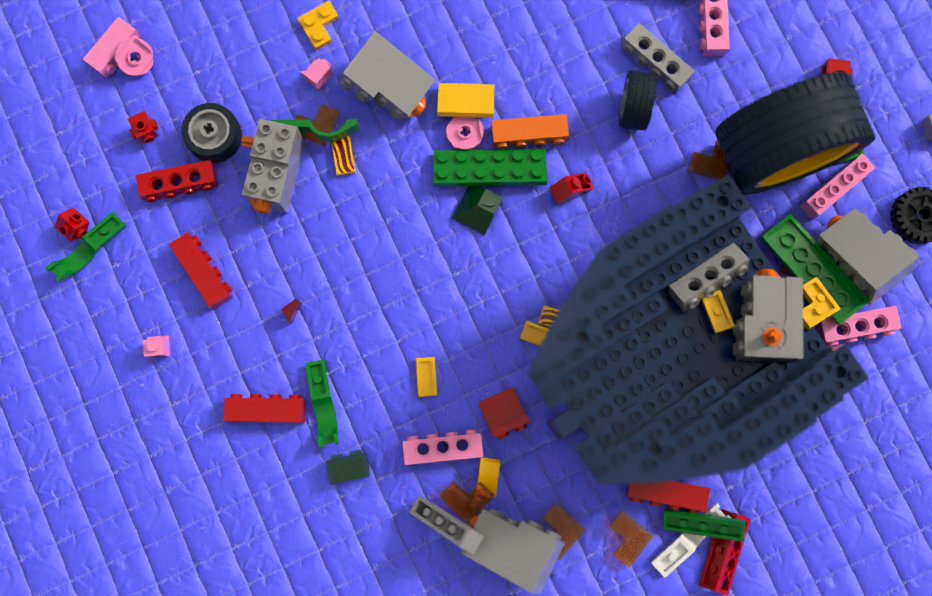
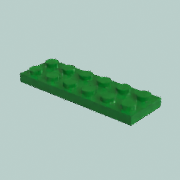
(489, 167)
(808, 260)

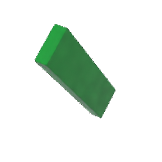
(704, 525)

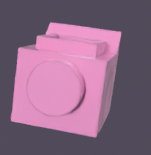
(318, 73)
(156, 346)

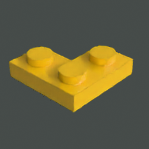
(314, 22)
(820, 301)

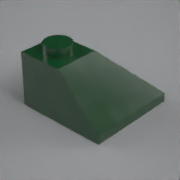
(477, 208)

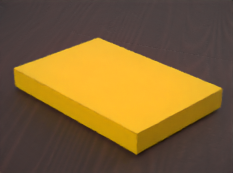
(466, 100)

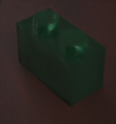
(349, 467)

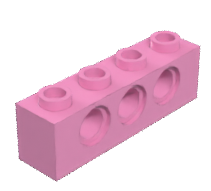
(714, 45)
(837, 187)
(887, 318)
(412, 456)

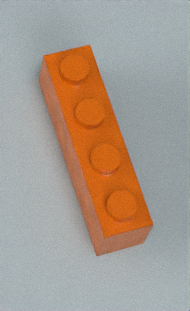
(530, 130)

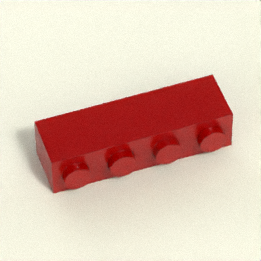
(201, 271)
(264, 409)
(671, 493)

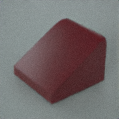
(291, 310)

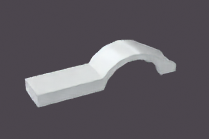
(681, 547)

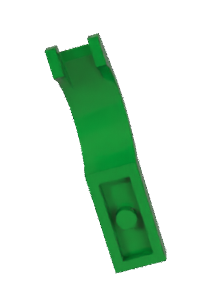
(306, 126)
(88, 247)
(322, 402)

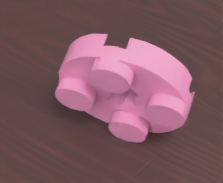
(129, 46)
(462, 142)

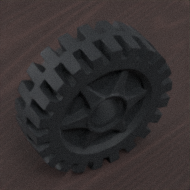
(907, 217)

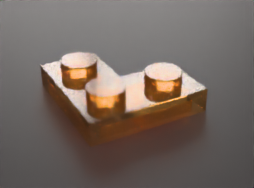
(323, 122)
(710, 166)
(466, 504)
(565, 526)
(635, 538)

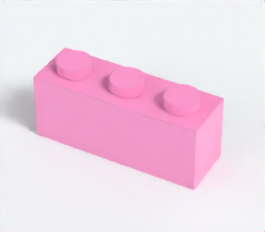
(102, 53)

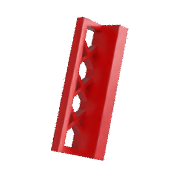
(719, 555)

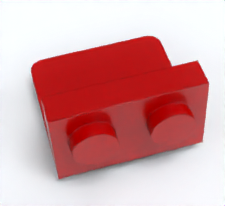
(503, 413)

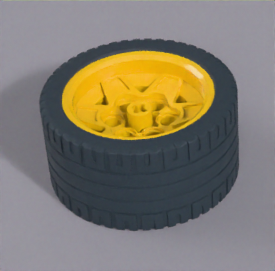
(794, 132)

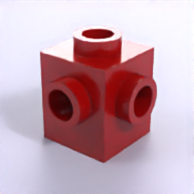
(143, 127)
(72, 224)

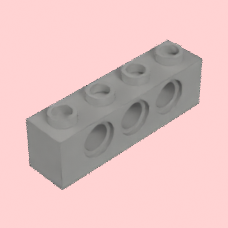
(655, 48)
(730, 257)
(446, 524)

